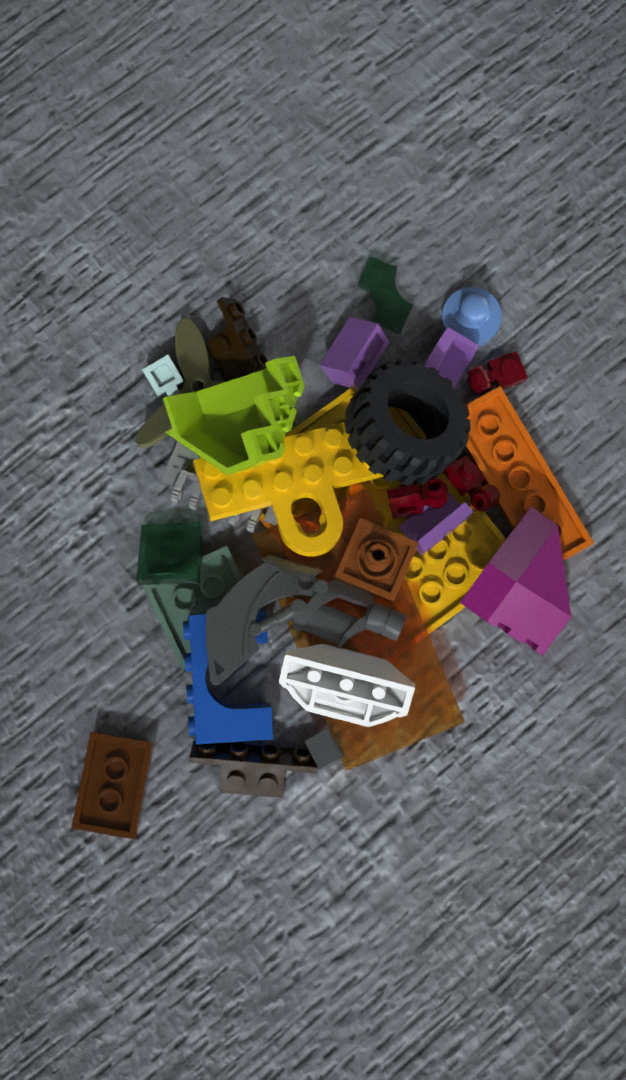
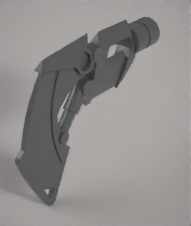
(233, 624)

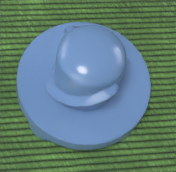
(472, 314)

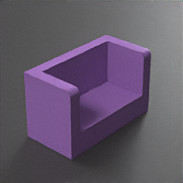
(354, 353)
(452, 355)

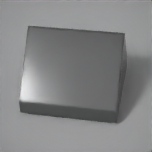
(324, 749)

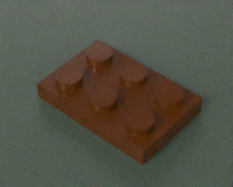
(113, 785)

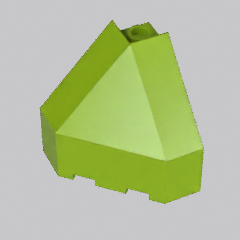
(241, 419)

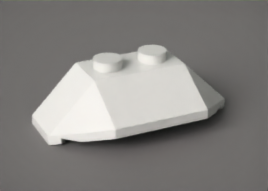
(346, 684)

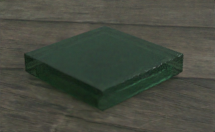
(170, 553)

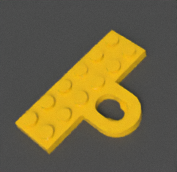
(309, 468)

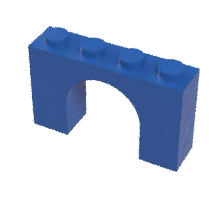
(214, 719)

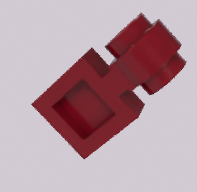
(503, 371)
(468, 479)
(409, 500)

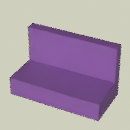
(435, 523)

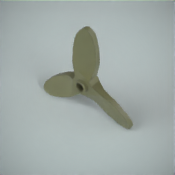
(195, 367)

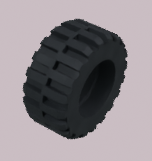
(426, 398)

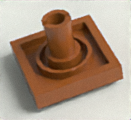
(376, 560)

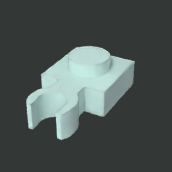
(163, 376)

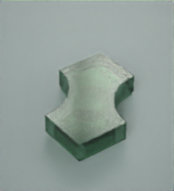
(380, 284)

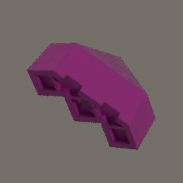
(525, 585)

